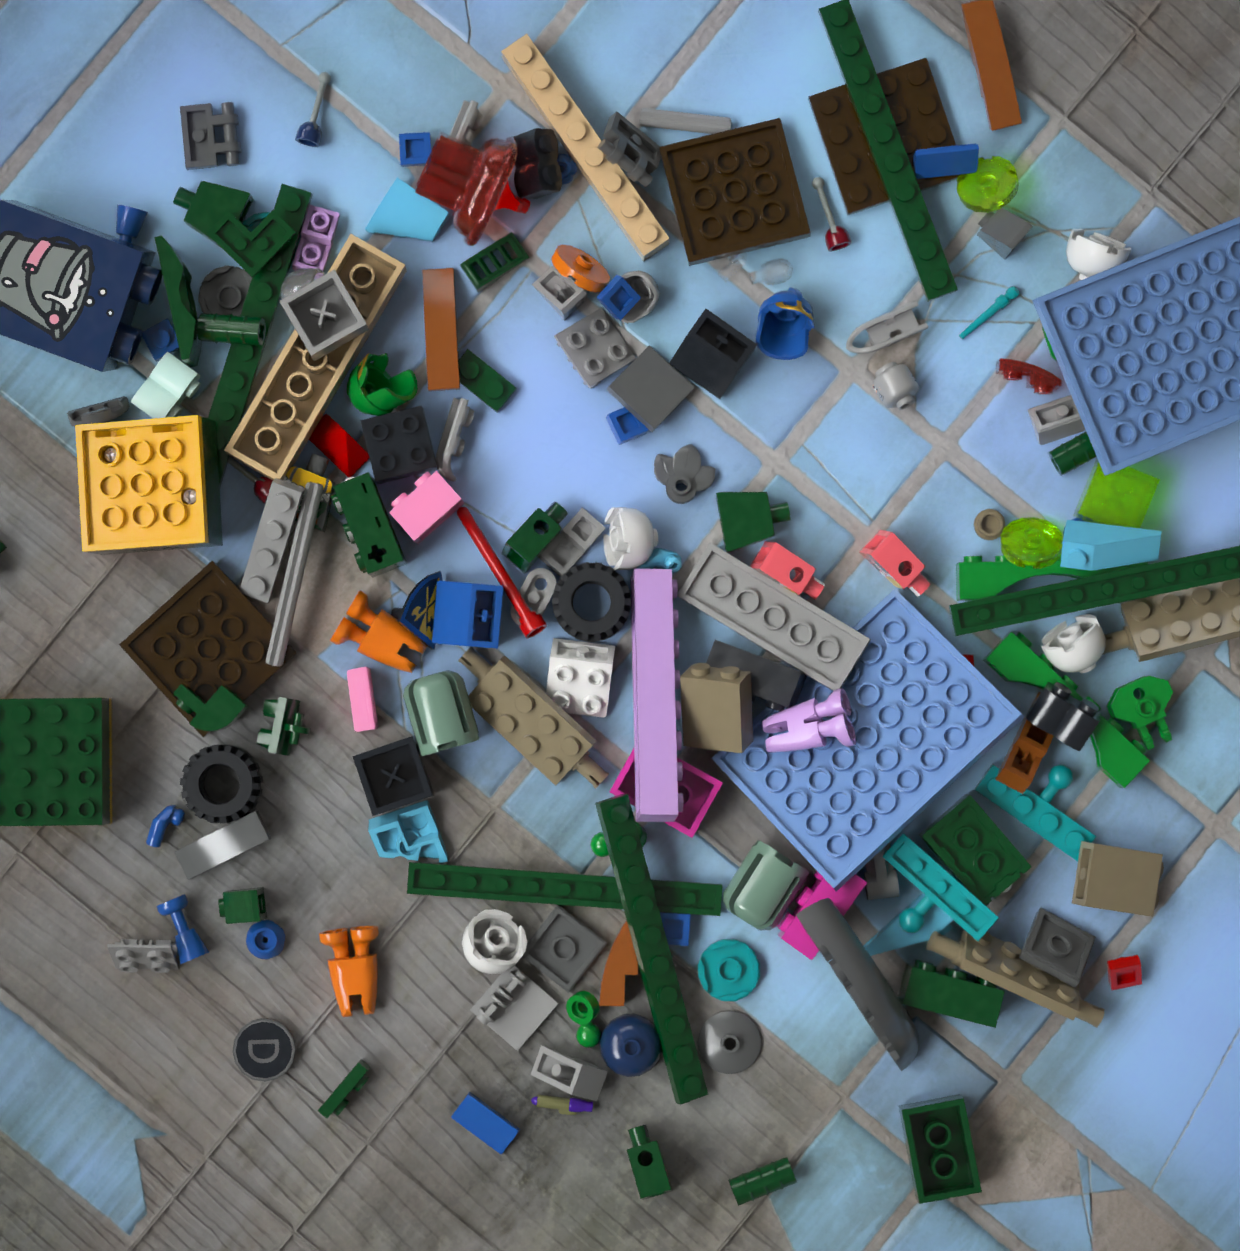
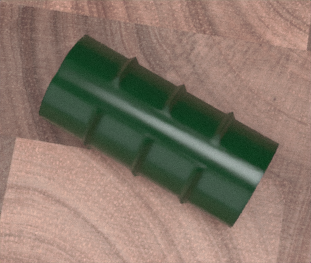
(231, 329)
(1072, 454)
(762, 1181)

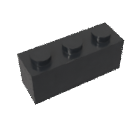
(769, 679)

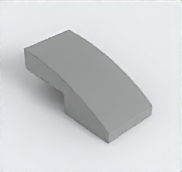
(572, 542)

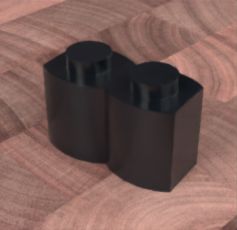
(536, 164)
(1064, 715)

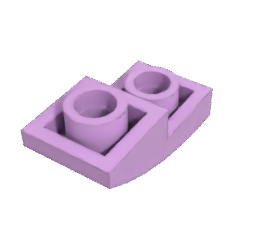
(316, 238)

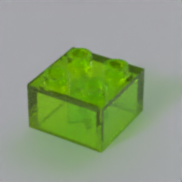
(1117, 497)

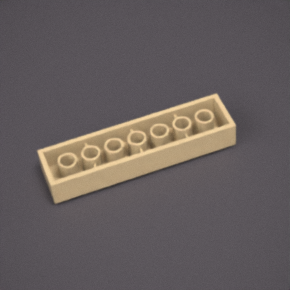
(302, 388)

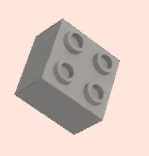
(324, 315)

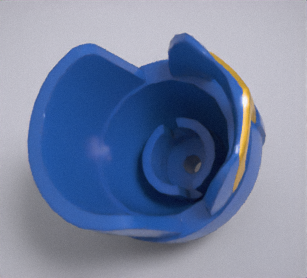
(784, 325)

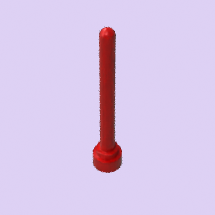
(530, 621)

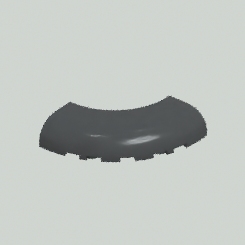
(862, 980)

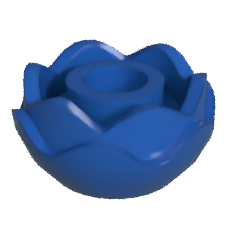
(275, 937)

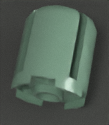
(440, 712)
(763, 887)

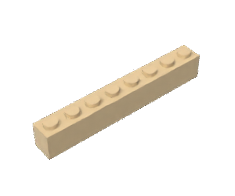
(582, 146)

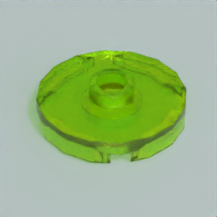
(995, 173)
(1031, 542)

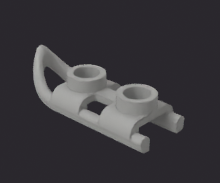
(467, 119)
(879, 333)
(450, 442)

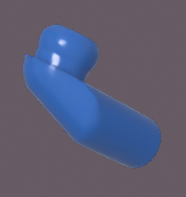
(161, 822)

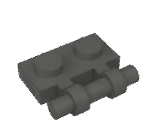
(199, 135)
(626, 139)

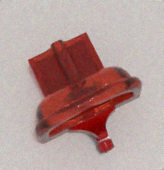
(471, 182)

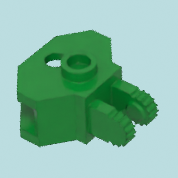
(1144, 710)

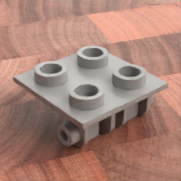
(594, 348)
(130, 956)
(514, 1007)

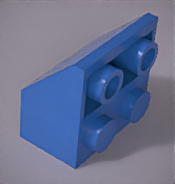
(467, 614)

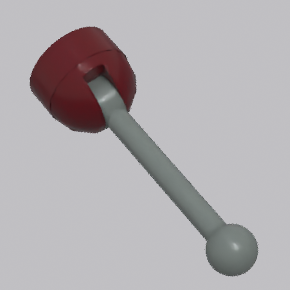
(837, 236)
(261, 485)

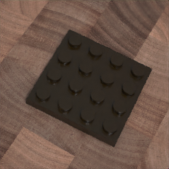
(917, 115)
(734, 192)
(205, 640)

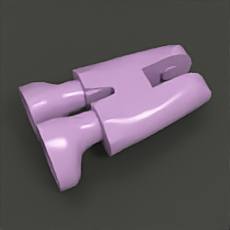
(807, 726)

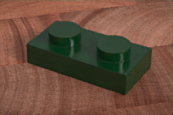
(484, 381)
(354, 1080)

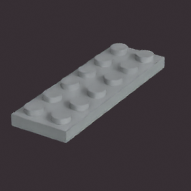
(773, 617)

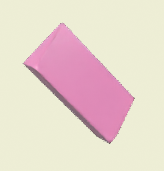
(362, 699)

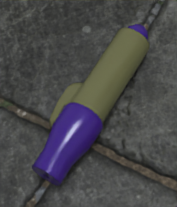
(566, 1106)

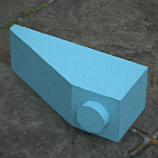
(1107, 546)
(894, 937)

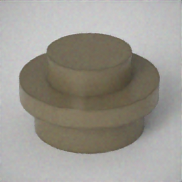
(989, 524)

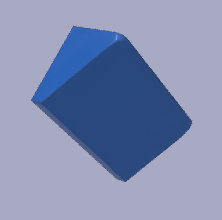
(946, 161)
(485, 1123)

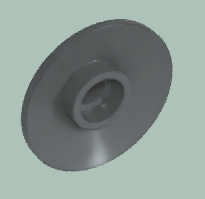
(729, 1025)

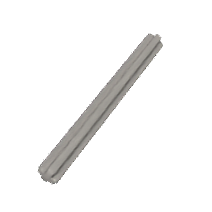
(294, 574)

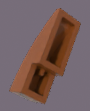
(1024, 755)
(620, 962)

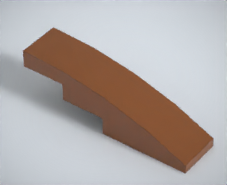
(991, 63)
(441, 329)

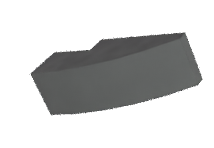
(222, 845)

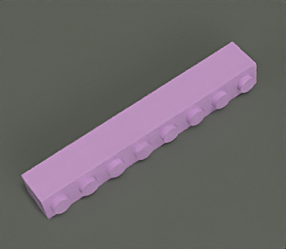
(654, 696)

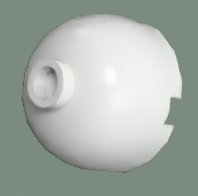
(1094, 253)
(630, 538)
(1075, 646)
(493, 942)

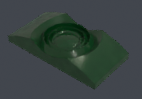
(181, 301)

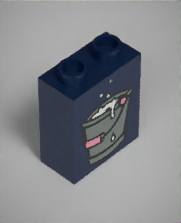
(71, 287)

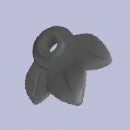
(683, 469)

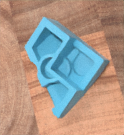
(407, 214)
(408, 834)

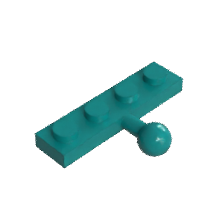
(1037, 811)
(939, 889)

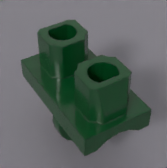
(286, 726)

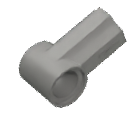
(881, 877)

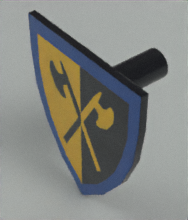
(418, 609)

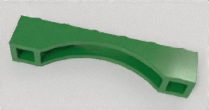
(987, 579)
(1113, 752)

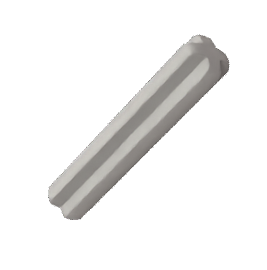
(684, 121)

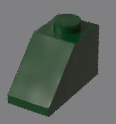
(243, 905)

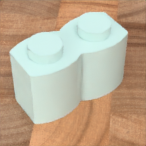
(167, 388)

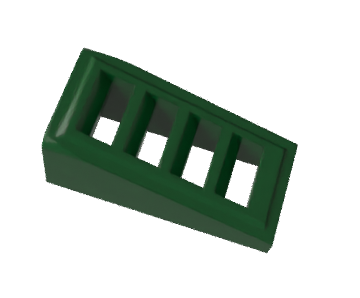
(480, 284)

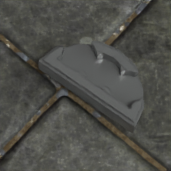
(99, 412)

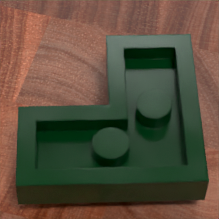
(253, 248)

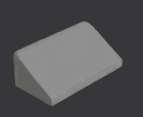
(1056, 420)

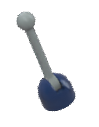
(309, 132)

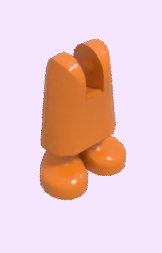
(382, 638)
(356, 973)

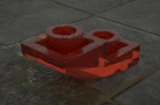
(1036, 377)

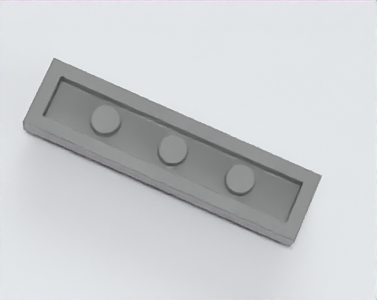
(271, 540)

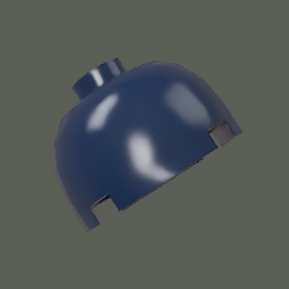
(630, 1045)

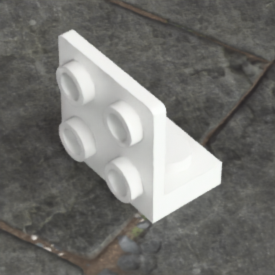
(580, 676)

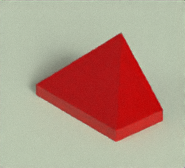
(338, 446)

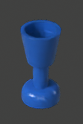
(129, 222)
(187, 941)

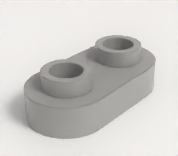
(535, 598)

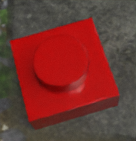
(1124, 972)

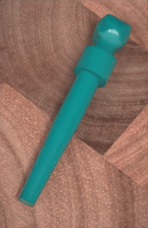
(1000, 303)

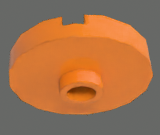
(580, 265)

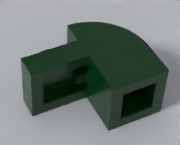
(215, 715)

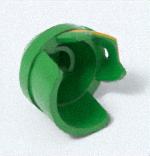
(377, 392)

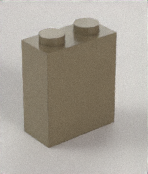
(716, 708)
(1117, 879)

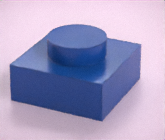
(414, 148)
(618, 297)
(161, 339)
(625, 425)
(676, 928)

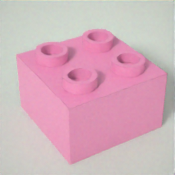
(425, 506)

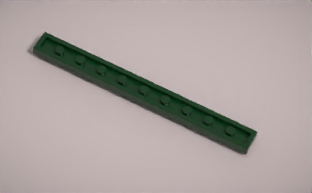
(887, 150)
(260, 302)
(1095, 591)
(555, 888)
(651, 948)

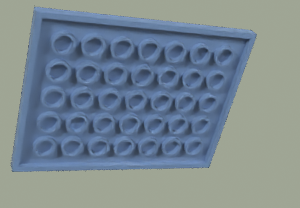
(1152, 346)
(917, 729)

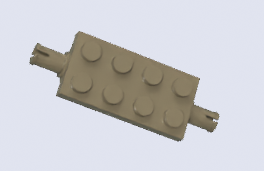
(1178, 620)
(531, 720)
(1001, 965)

